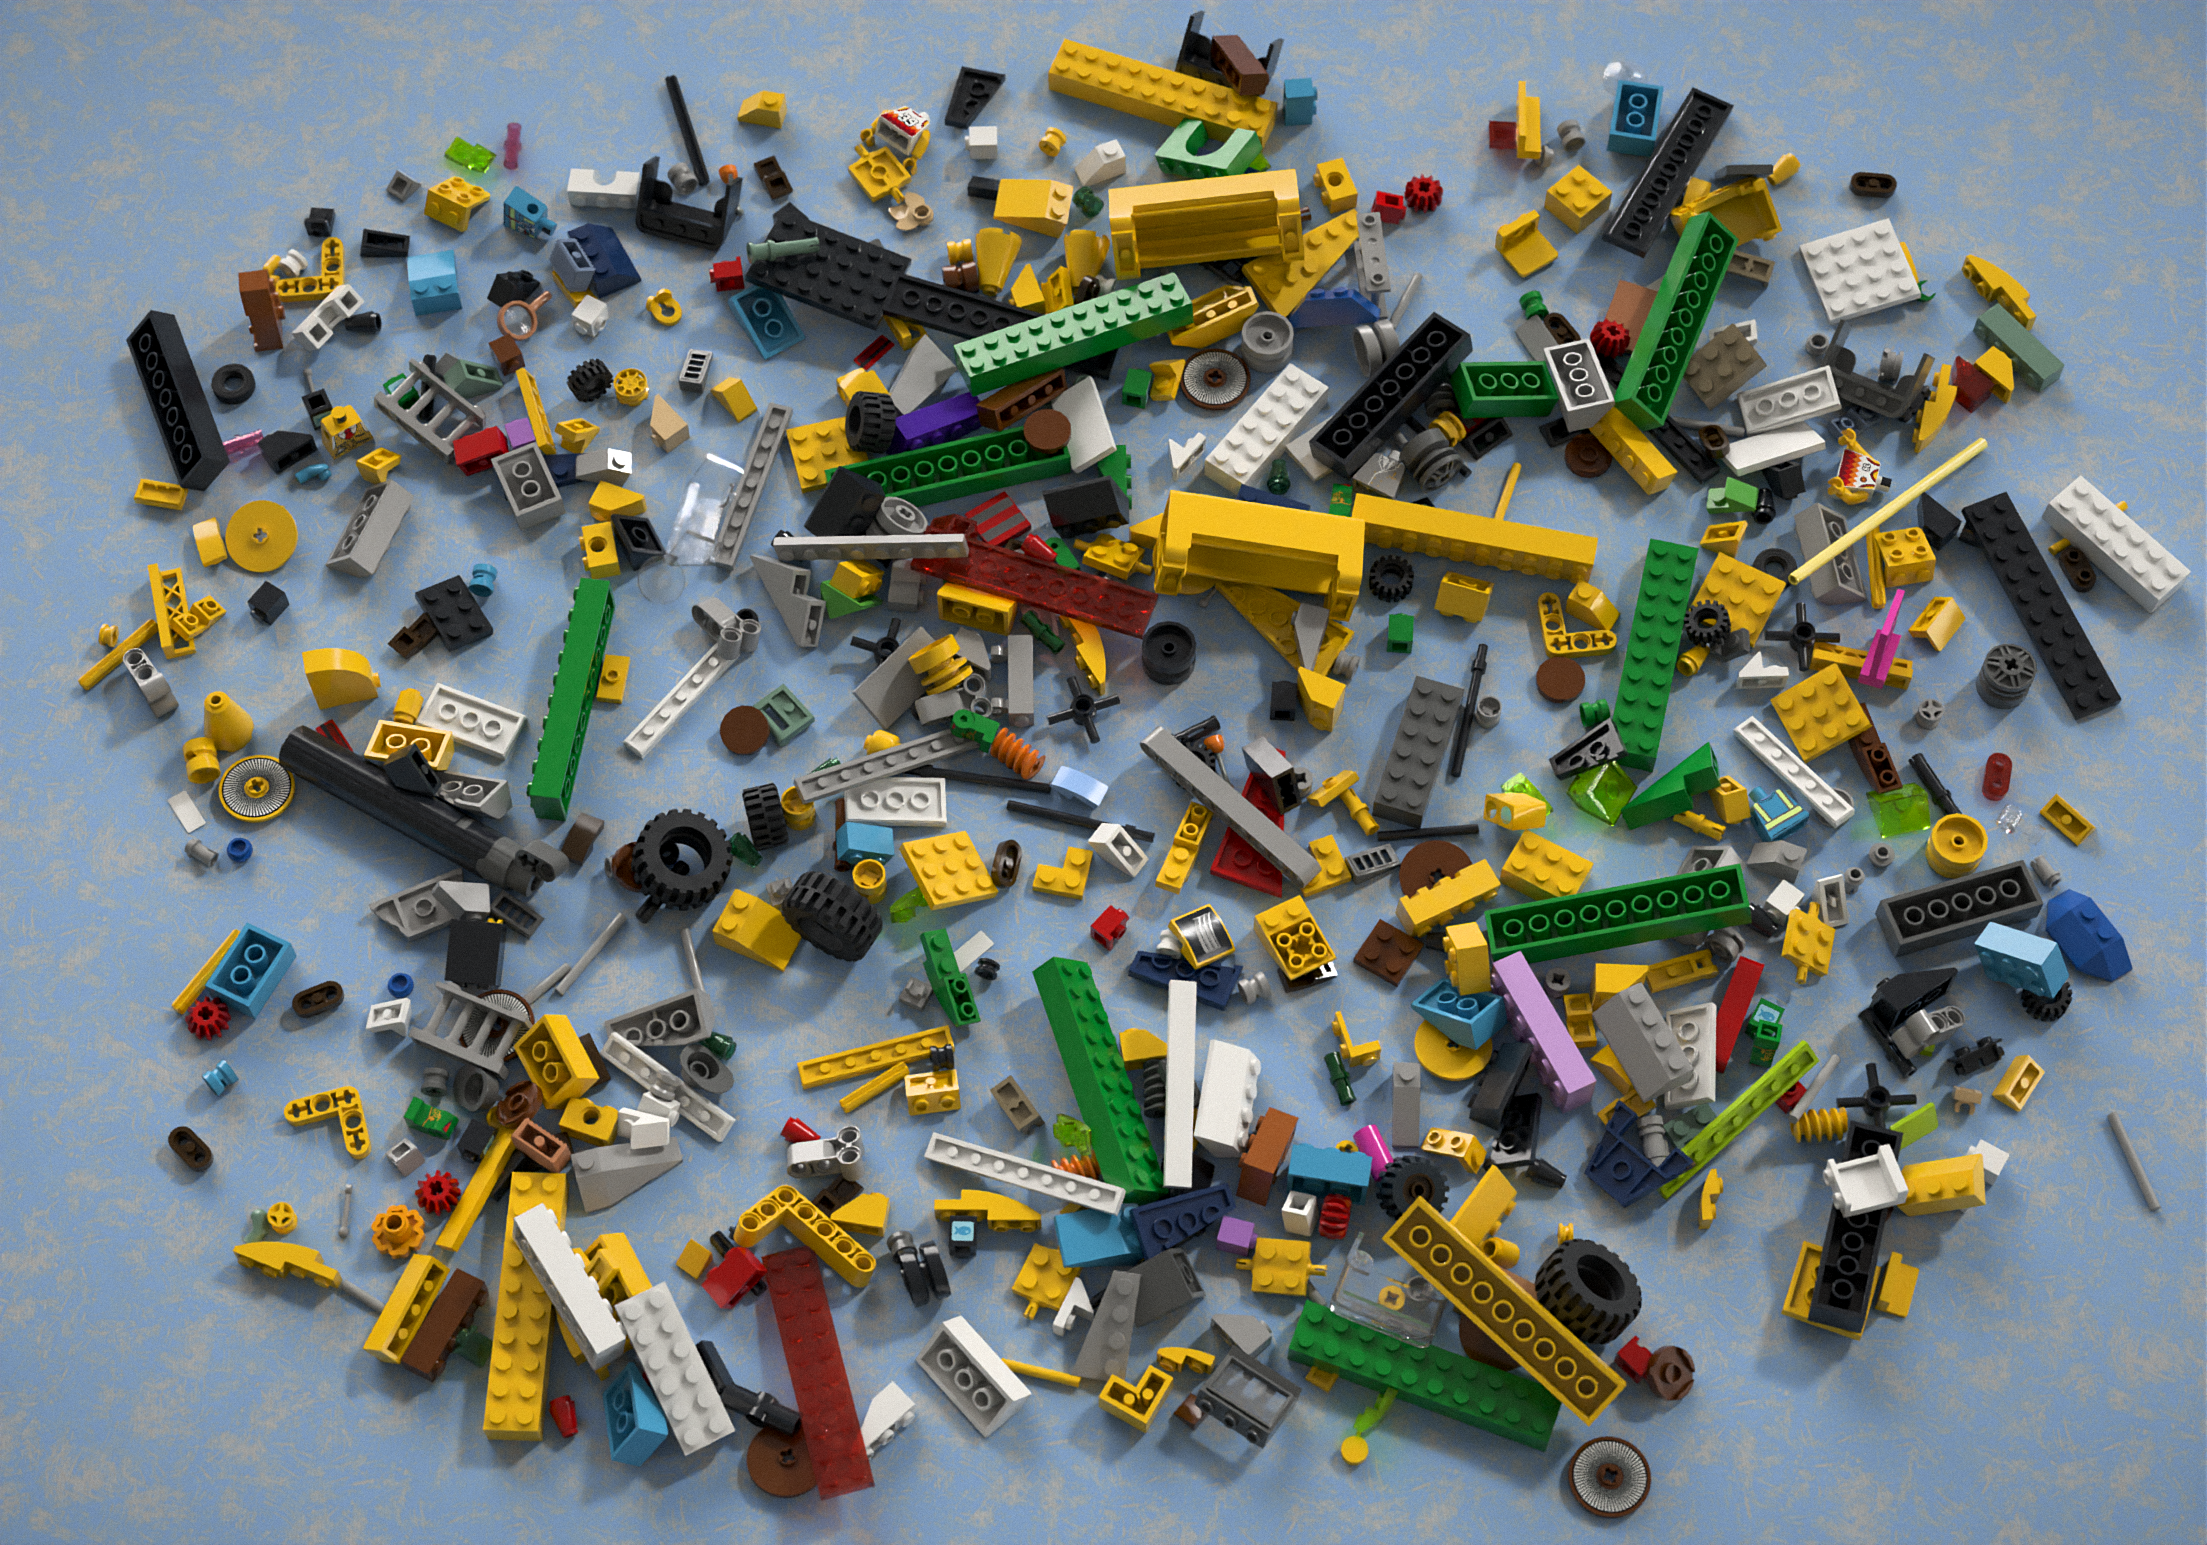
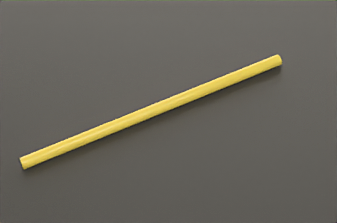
(1887, 511)

